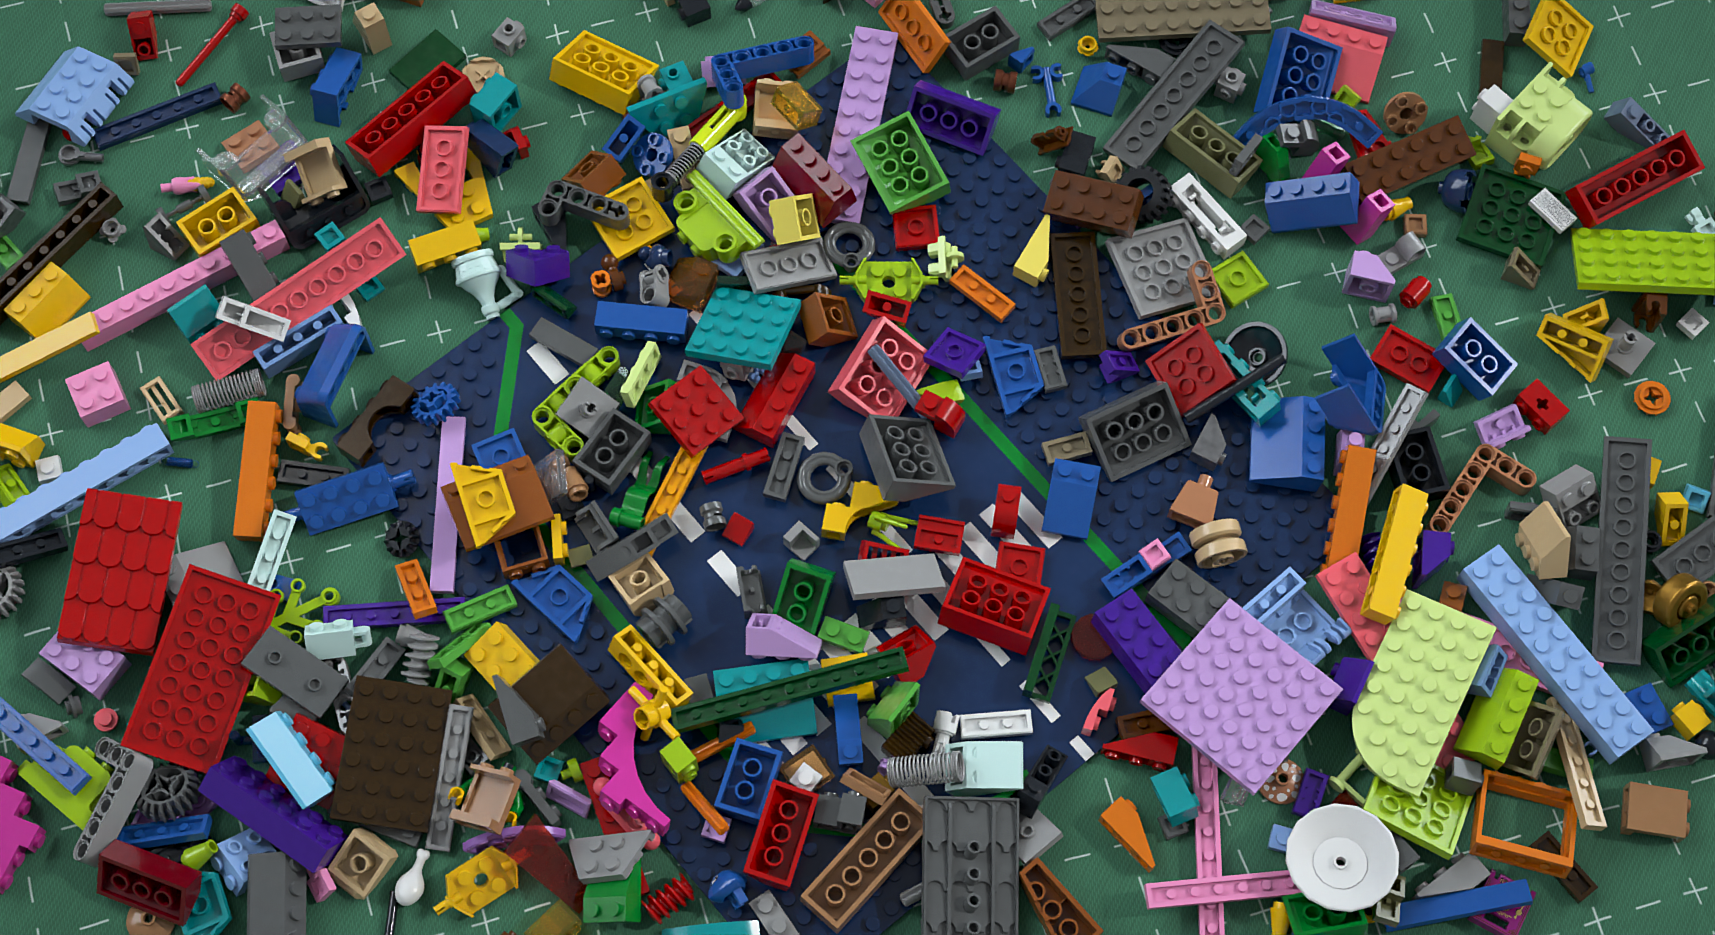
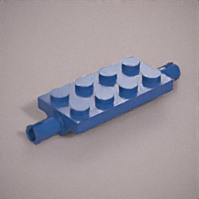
(349, 497)

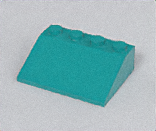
(775, 723)

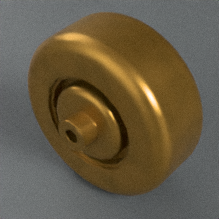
(1679, 599)

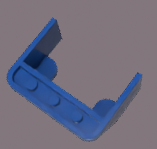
(330, 369)
(1361, 390)

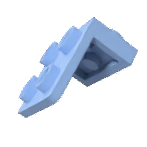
(232, 858)

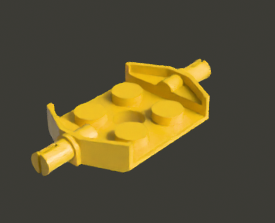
(470, 897)

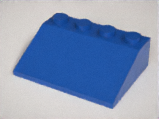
(1297, 68)
(1290, 446)

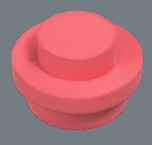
(106, 719)

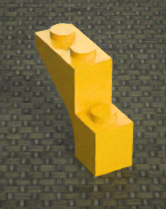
(864, 500)

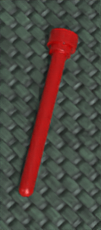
(237, 14)

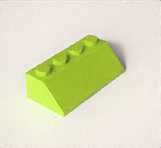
(1496, 720)

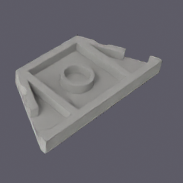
(608, 856)

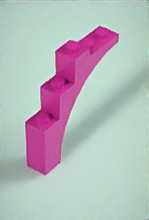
(617, 760)
(15, 833)

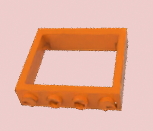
(1517, 854)

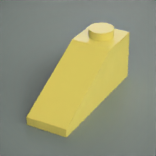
(1033, 261)

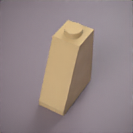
(372, 28)

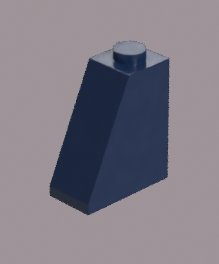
(491, 147)

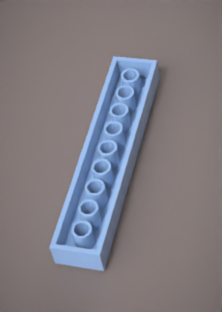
(1555, 654)

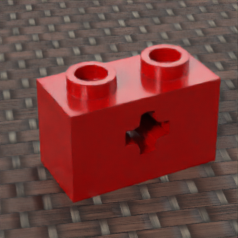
(1551, 410)

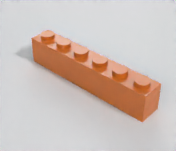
(257, 470)
(1349, 504)

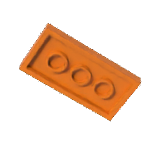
(916, 31)

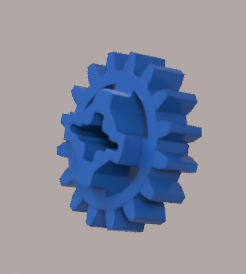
(435, 404)

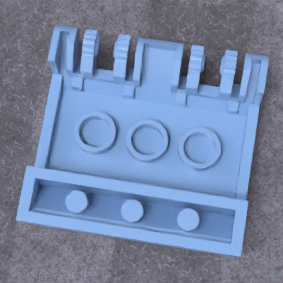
(75, 91)
(1297, 617)

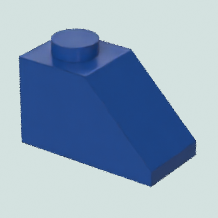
(624, 138)

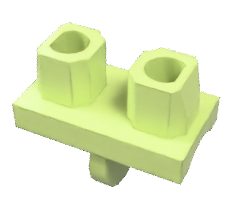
(520, 237)
(947, 256)

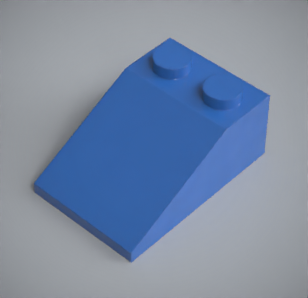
(1071, 499)

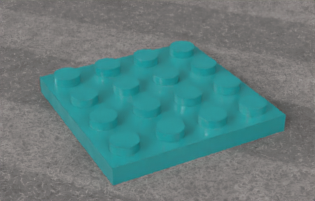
(743, 328)

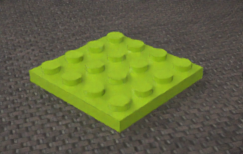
(1429, 821)

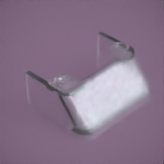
(263, 160)

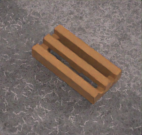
(865, 786)

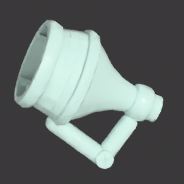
(478, 275)

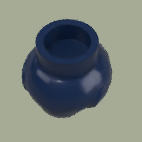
(656, 255)

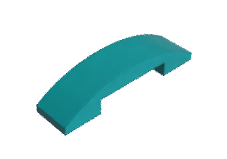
(331, 237)
(722, 928)

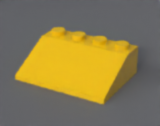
(601, 71)

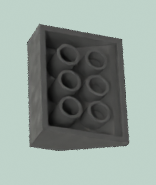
(1135, 430)
(905, 457)

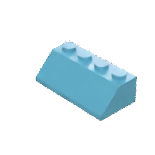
(292, 759)

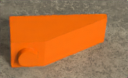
(1125, 826)

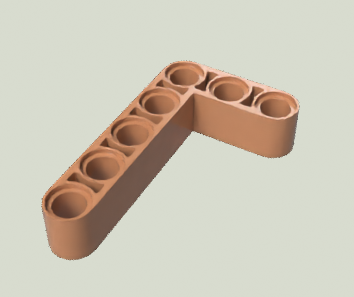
(1180, 320)
(1468, 484)

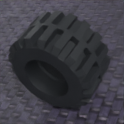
(1161, 191)

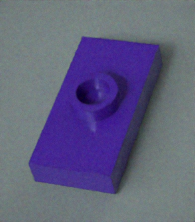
(1309, 792)

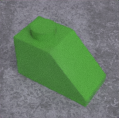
(455, 677)

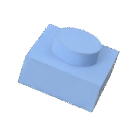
(1278, 838)

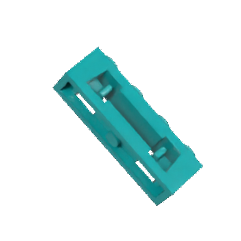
(1264, 408)

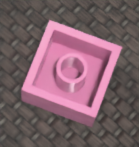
(97, 394)

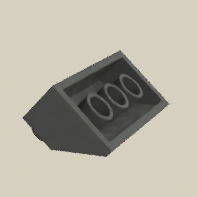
(276, 895)

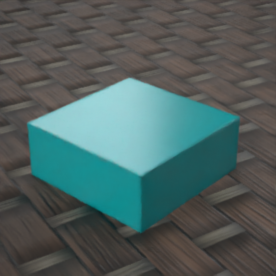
(549, 769)

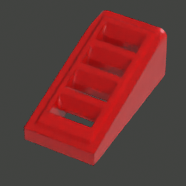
(864, 546)

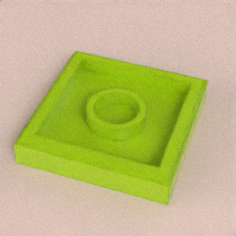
(1238, 279)

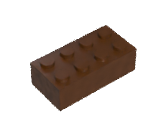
(1093, 204)

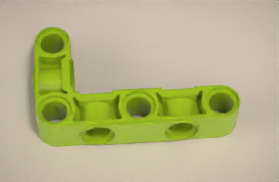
(555, 430)

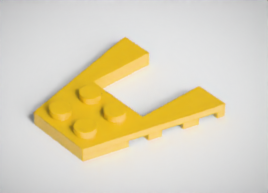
(475, 198)

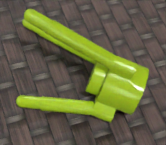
(880, 522)

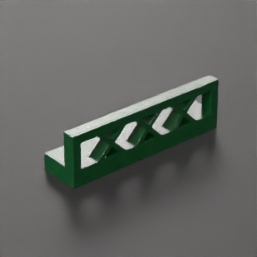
(1042, 647)

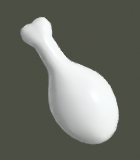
(411, 884)

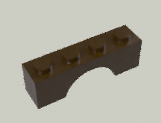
(393, 398)

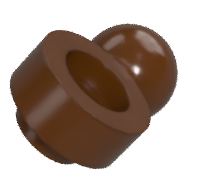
(610, 264)

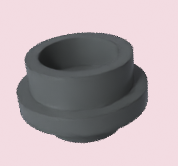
(73, 706)

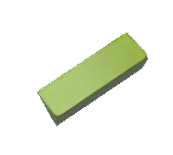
(10, 485)

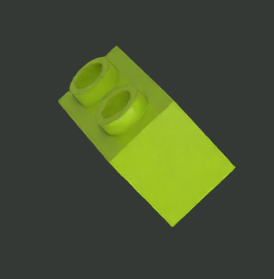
(679, 761)

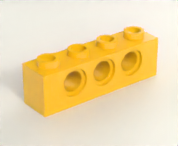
(648, 667)

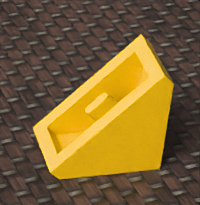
(1590, 315)

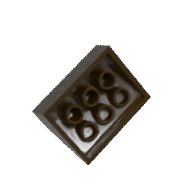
(560, 695)

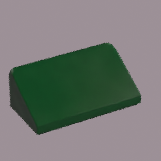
(553, 300)

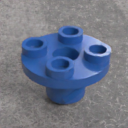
(652, 154)

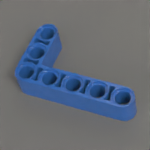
(755, 61)

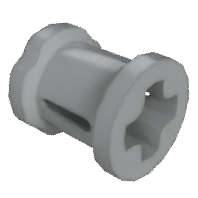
(1383, 314)

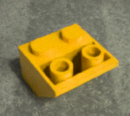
(19, 446)

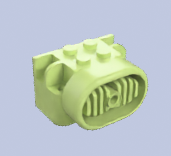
(1539, 121)

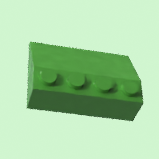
(901, 164)

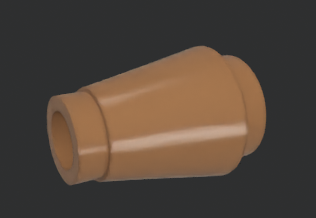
(576, 485)

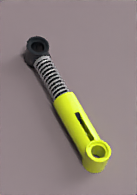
(702, 142)

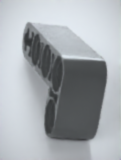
(612, 215)

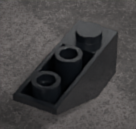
(1040, 780)

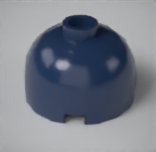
(1457, 189)

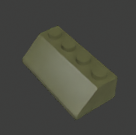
(1209, 152)

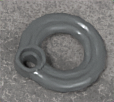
(841, 259)
(828, 459)

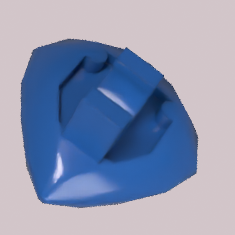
(730, 886)

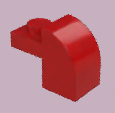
(945, 413)
(1006, 511)

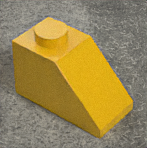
(1671, 516)

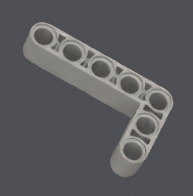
(116, 801)

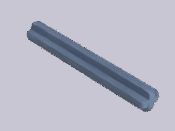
(895, 376)

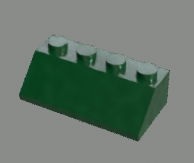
(1684, 647)

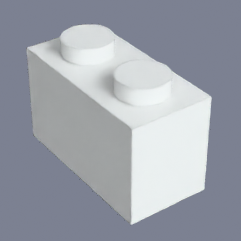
(1489, 107)

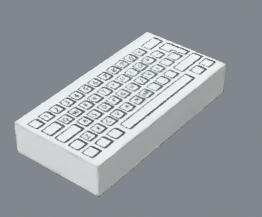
(1552, 211)

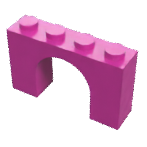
(1372, 209)

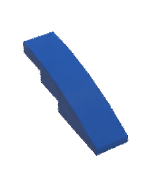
(1137, 570)

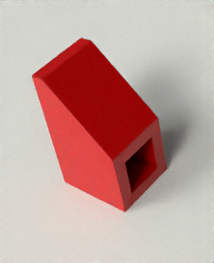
(143, 34)

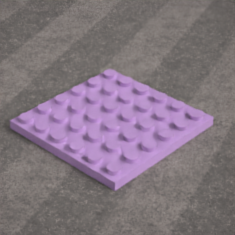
(1241, 696)

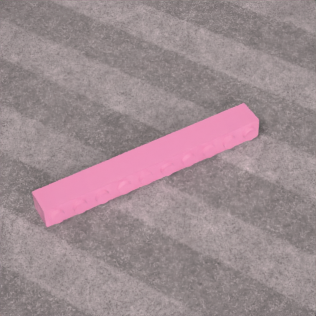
(166, 291)

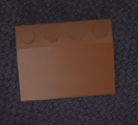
(526, 495)

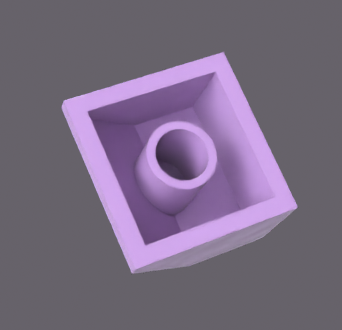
(1368, 277)

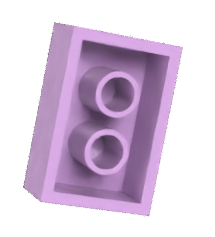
(89, 667)

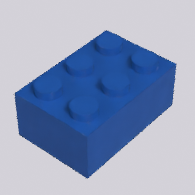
(1474, 359)
(747, 781)

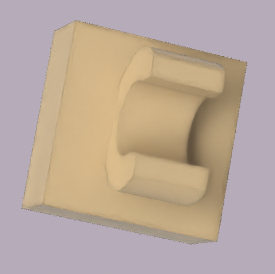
(1111, 169)

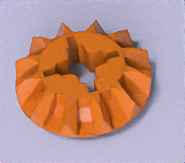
(1656, 390)

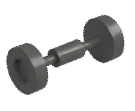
(186, 205)

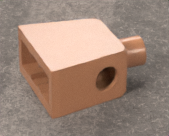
(1195, 503)

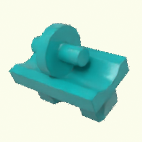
(1703, 688)

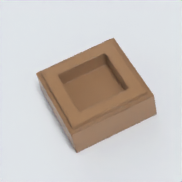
(1415, 223)

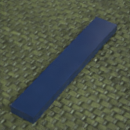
(157, 116)

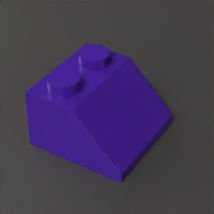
(1431, 554)
(1351, 676)

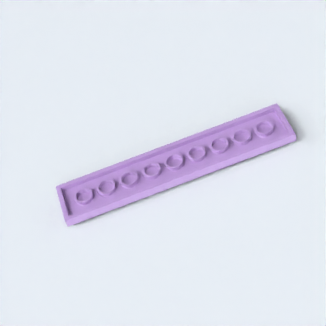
(861, 108)

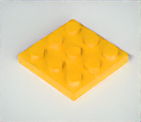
(1558, 35)
(646, 225)

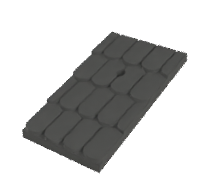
(970, 859)

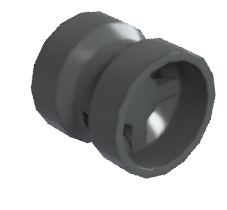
(712, 516)

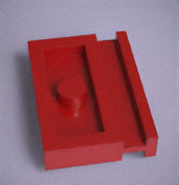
(939, 535)

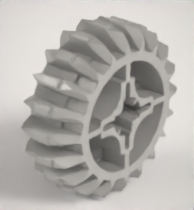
(15, 584)

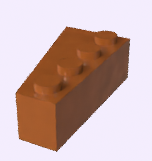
(1054, 904)

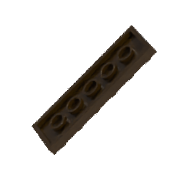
(1077, 295)

